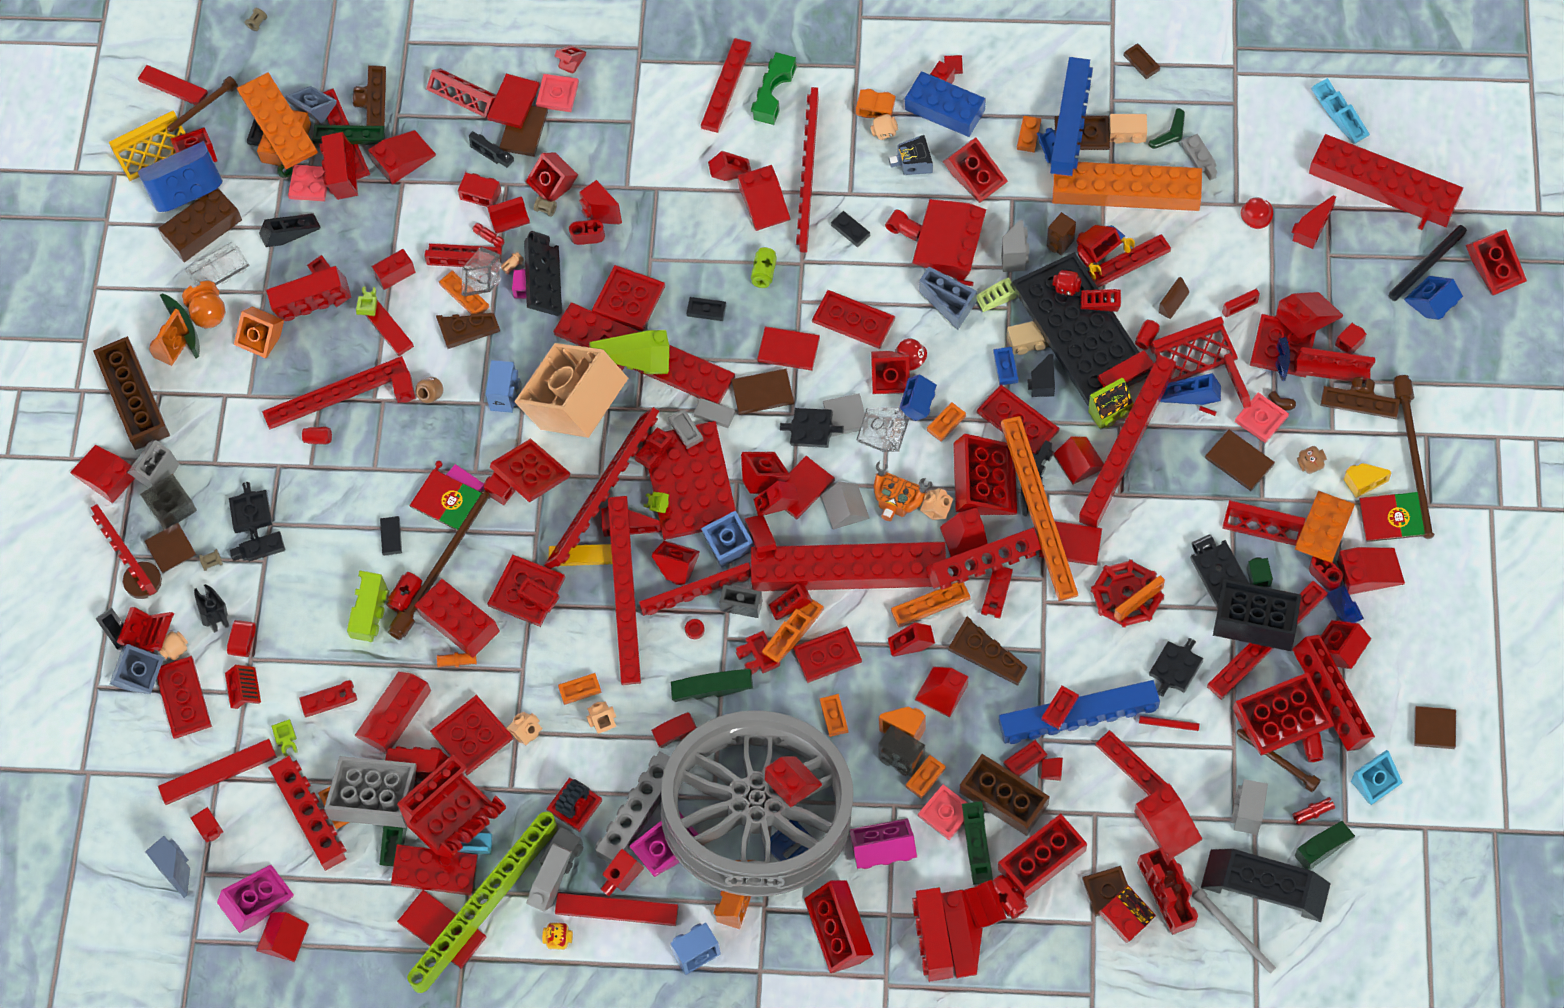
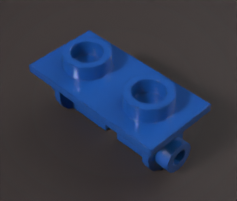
(1047, 143)

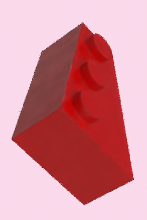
(425, 759)

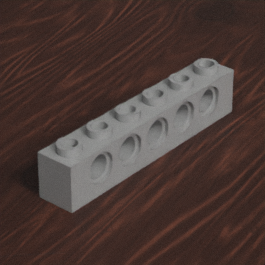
(649, 803)

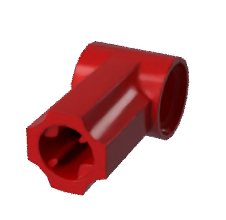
(902, 224)

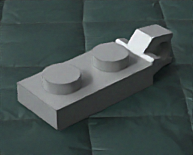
(1200, 155)

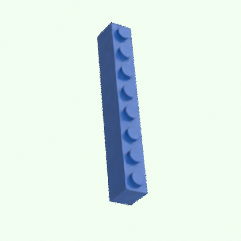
(1070, 116)
(1088, 711)

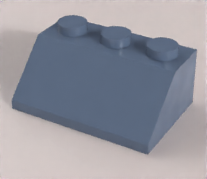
(171, 863)

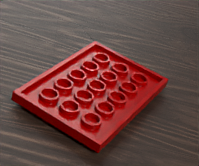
(695, 483)

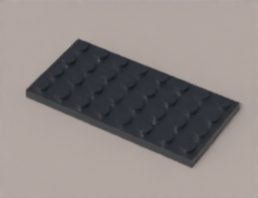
(1080, 338)

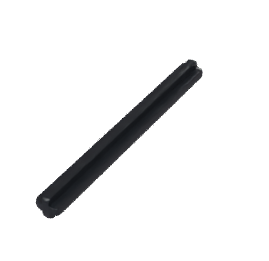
(1427, 263)

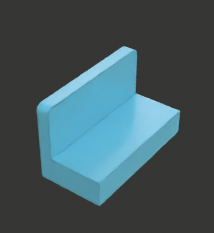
(478, 845)

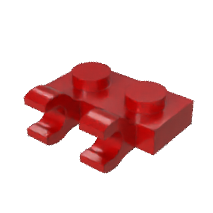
(755, 645)

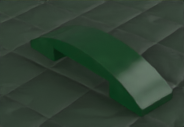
(191, 338)
(977, 842)

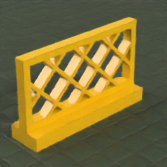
(142, 134)

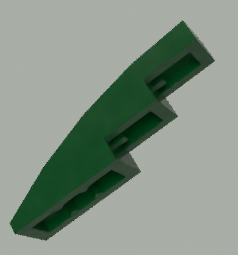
(711, 684)
(390, 838)

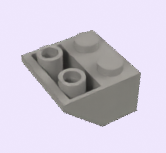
(1015, 248)
(153, 464)

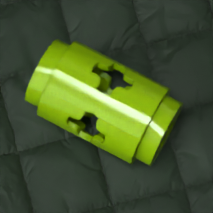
(763, 267)

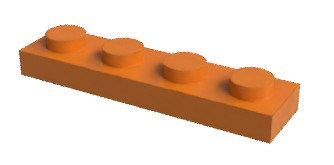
(930, 604)

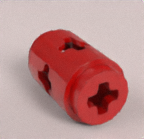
(407, 582)
(1011, 899)

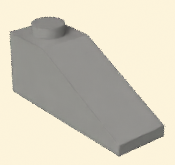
(549, 878)

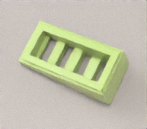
(1000, 286)

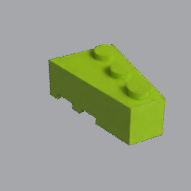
(368, 607)

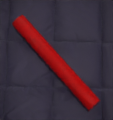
(1169, 723)

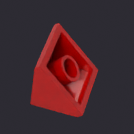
(1078, 459)
(283, 936)

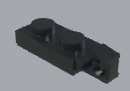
(490, 150)
(259, 548)

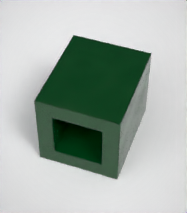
(1259, 572)

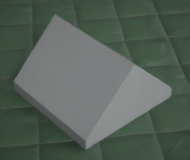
(844, 505)

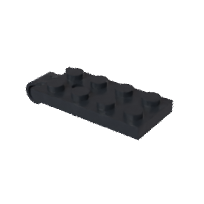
(542, 279)
(1210, 555)

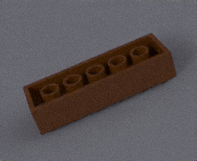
(131, 393)

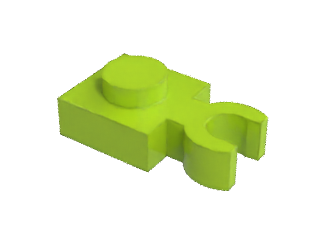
(367, 302)
(657, 502)
(285, 734)

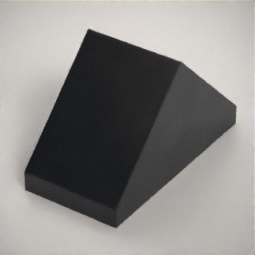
(111, 626)

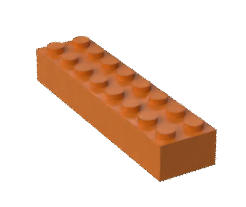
(1130, 186)

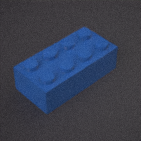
(945, 104)

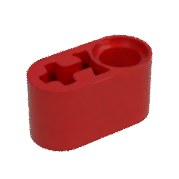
(594, 228)
(1322, 570)
(241, 638)

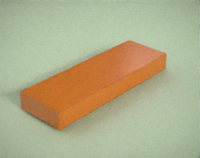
(453, 285)
(1139, 598)

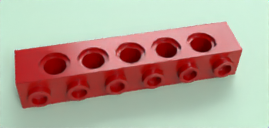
(939, 573)
(1334, 692)
(327, 856)

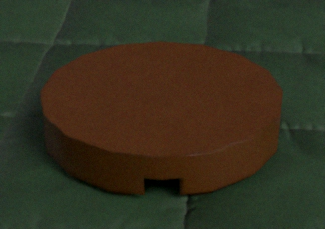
(130, 583)

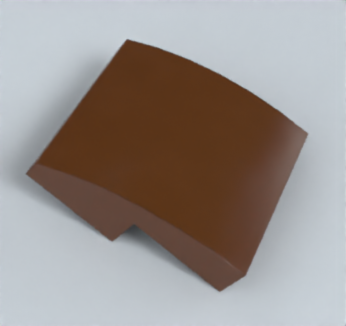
(170, 548)

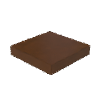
(1435, 727)
(1104, 887)

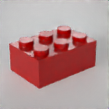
(339, 166)

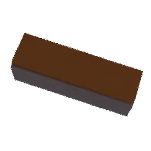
(1174, 298)

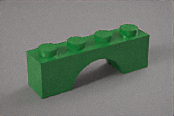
(780, 71)

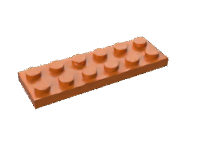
(277, 120)

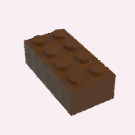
(200, 224)
(1004, 794)

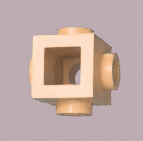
(936, 504)
(601, 717)
(525, 727)

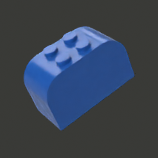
(180, 178)

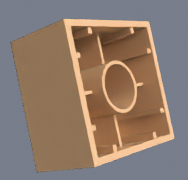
(571, 389)

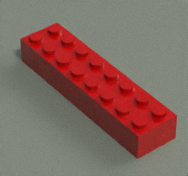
(1385, 180)

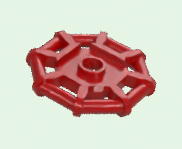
(1117, 588)

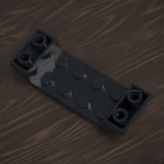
(1267, 881)

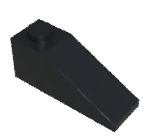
(286, 229)

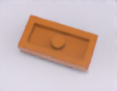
(1028, 134)
(946, 421)
(579, 688)
(834, 715)
(925, 776)

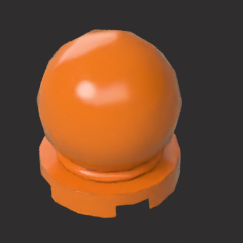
(204, 304)

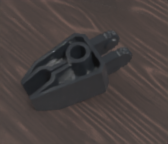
(211, 608)

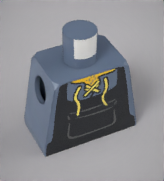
(913, 157)

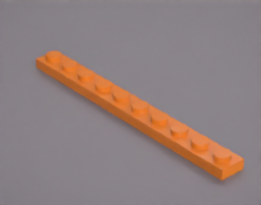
(1039, 508)

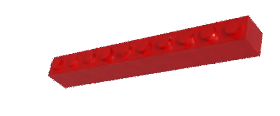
(1127, 441)

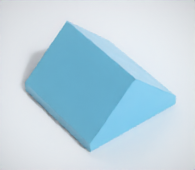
(1377, 778)

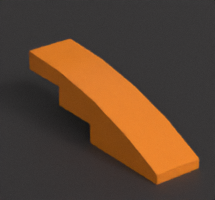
(792, 631)

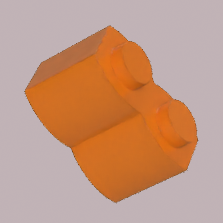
(874, 104)

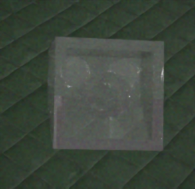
(481, 272)
(883, 428)

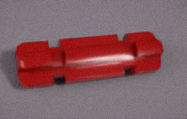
(488, 235)

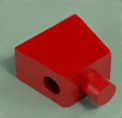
(625, 867)

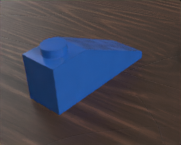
(1194, 390)

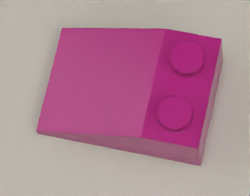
(654, 849)
(254, 898)

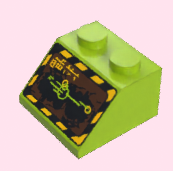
(1110, 404)

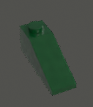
(1323, 845)

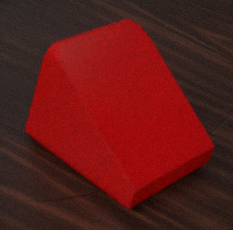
(1052, 769)

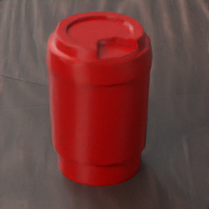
(1147, 334)
(317, 435)
(1313, 748)

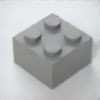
(1249, 806)

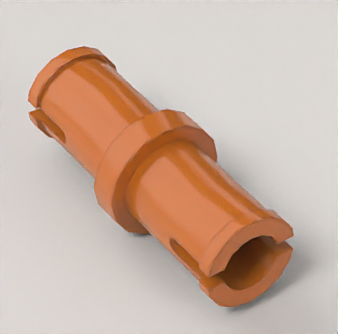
(455, 660)

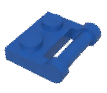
(781, 844)

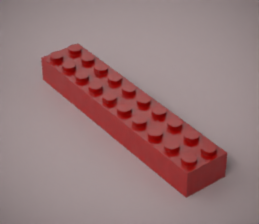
(845, 566)

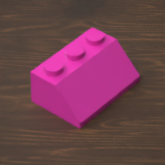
(883, 843)

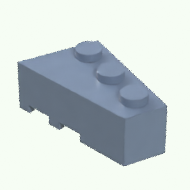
(947, 296)

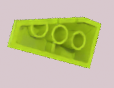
(639, 350)

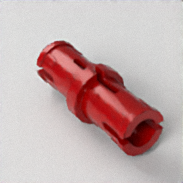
(1313, 810)

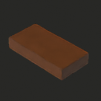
(1141, 61)

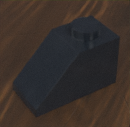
(1042, 379)

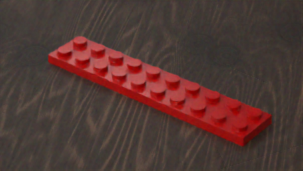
(685, 370)
(600, 491)

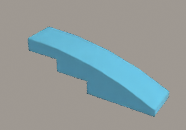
(1340, 111)

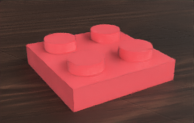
(557, 92)
(307, 183)
(1262, 417)
(944, 812)

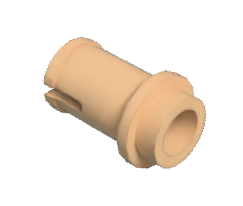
(512, 263)

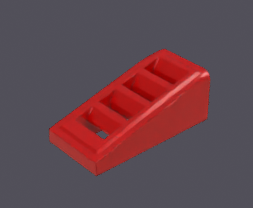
(1106, 293)
(799, 602)

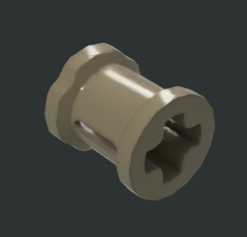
(256, 19)
(545, 206)
(210, 560)

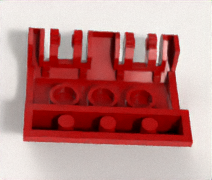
(448, 809)

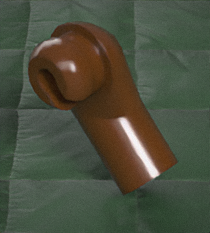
(1284, 403)

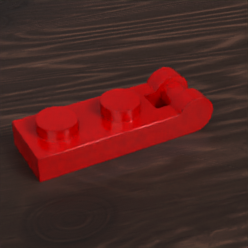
(997, 592)
(328, 699)

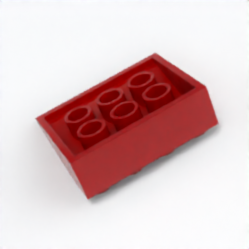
(949, 237)
(984, 476)
(1283, 714)

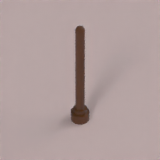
(228, 85)
(1310, 782)

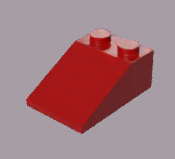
(400, 155)
(975, 170)
(763, 197)
(1496, 261)
(1306, 313)
(104, 473)
(1369, 569)
(1168, 821)

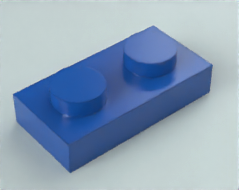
(1005, 366)

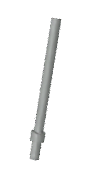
(1201, 896)

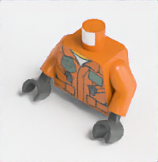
(897, 494)

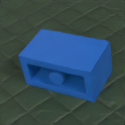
(918, 397)

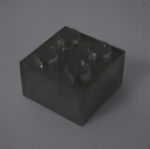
(168, 502)
(901, 751)

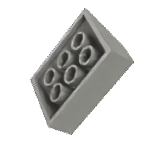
(369, 791)

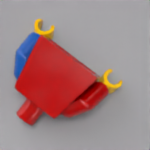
(1099, 242)

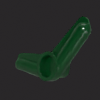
(1174, 134)

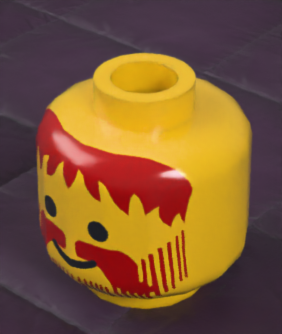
(557, 936)

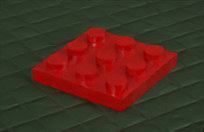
(628, 297)
(1265, 347)
(530, 470)
(505, 596)
(472, 734)

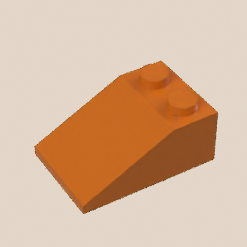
(170, 339)

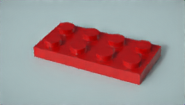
(428, 871)

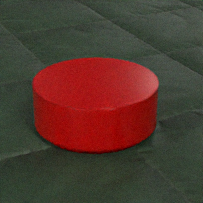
(694, 629)

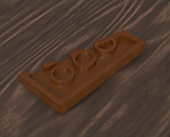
(979, 648)

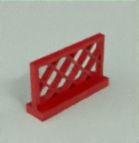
(1192, 334)

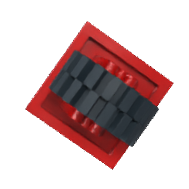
(574, 804)

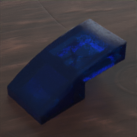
(1284, 359)
(1344, 606)

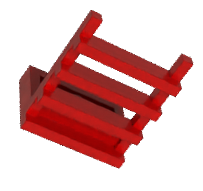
(145, 630)

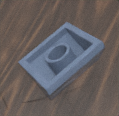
(312, 102)

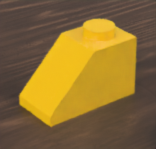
(1365, 478)

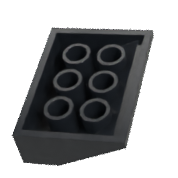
(1257, 615)

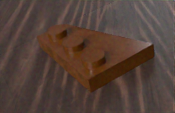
(464, 329)

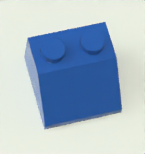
(1434, 297)

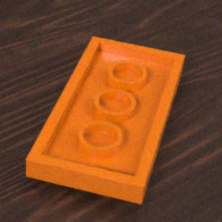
(1324, 526)

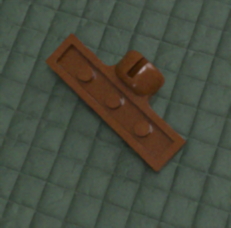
(372, 96)
(1360, 399)

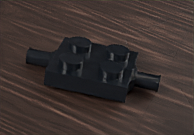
(811, 427)
(250, 511)
(1176, 667)

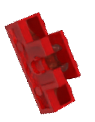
(1169, 889)

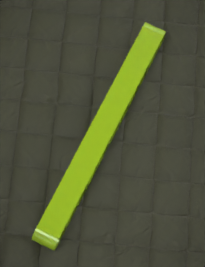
(481, 911)

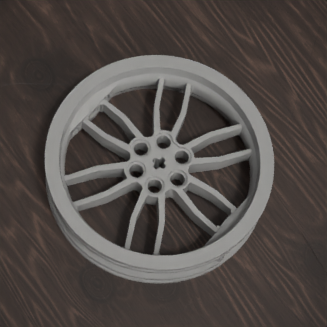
(756, 802)

